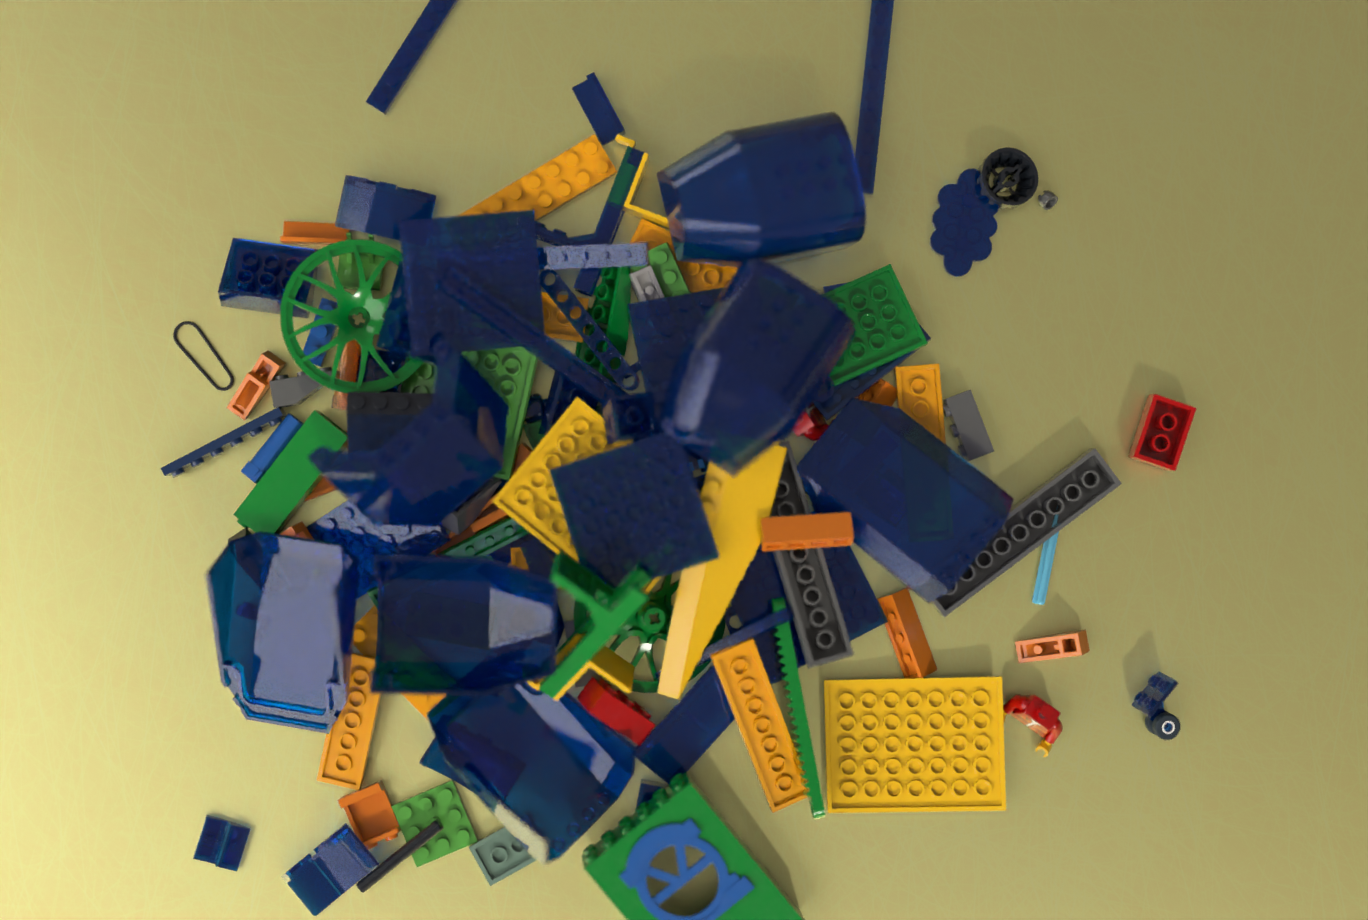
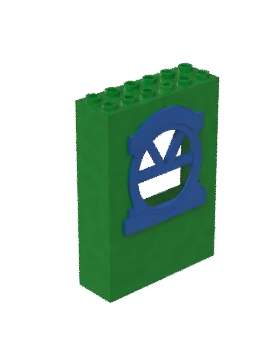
(680, 818)

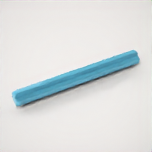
(1045, 567)

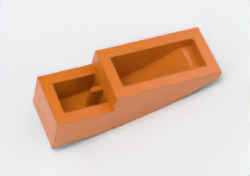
(255, 384)

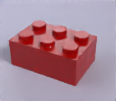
(1162, 432)
(616, 710)

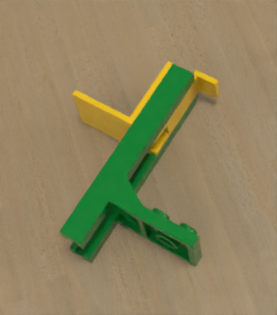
(608, 614)

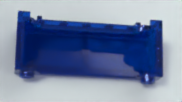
(687, 728)

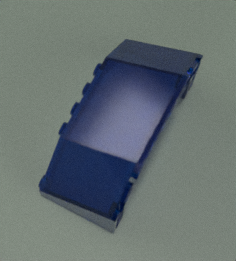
(434, 458)

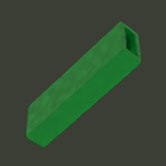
(290, 477)

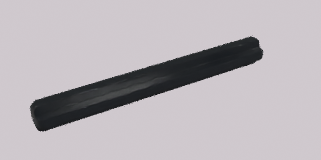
(400, 855)

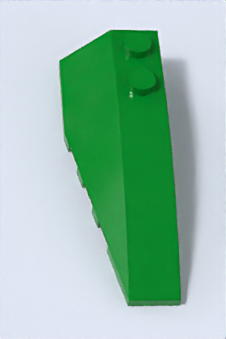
(611, 315)

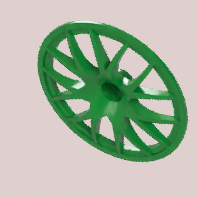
(341, 317)
(648, 633)

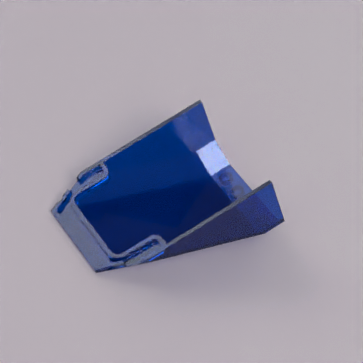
(908, 495)
(285, 627)
(534, 762)

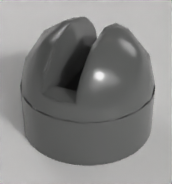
(1047, 200)

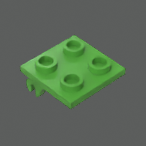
(348, 268)

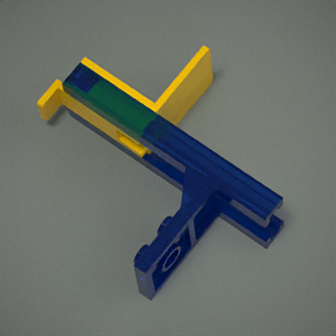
(618, 203)

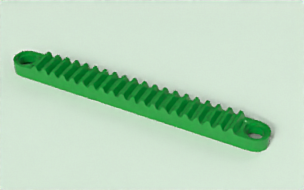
(799, 715)

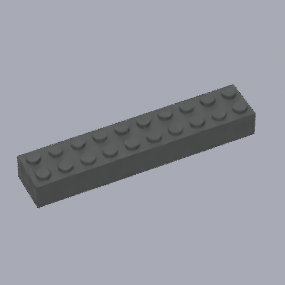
(1030, 523)
(808, 580)

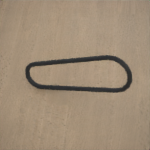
(212, 349)

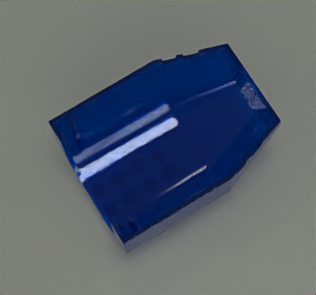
(766, 193)
(753, 366)
(460, 625)

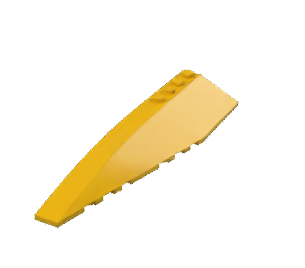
(707, 589)

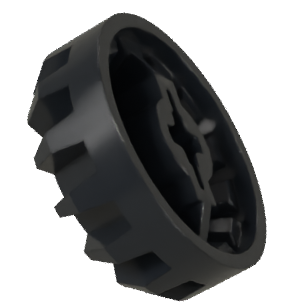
(1022, 173)

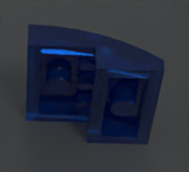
(221, 843)

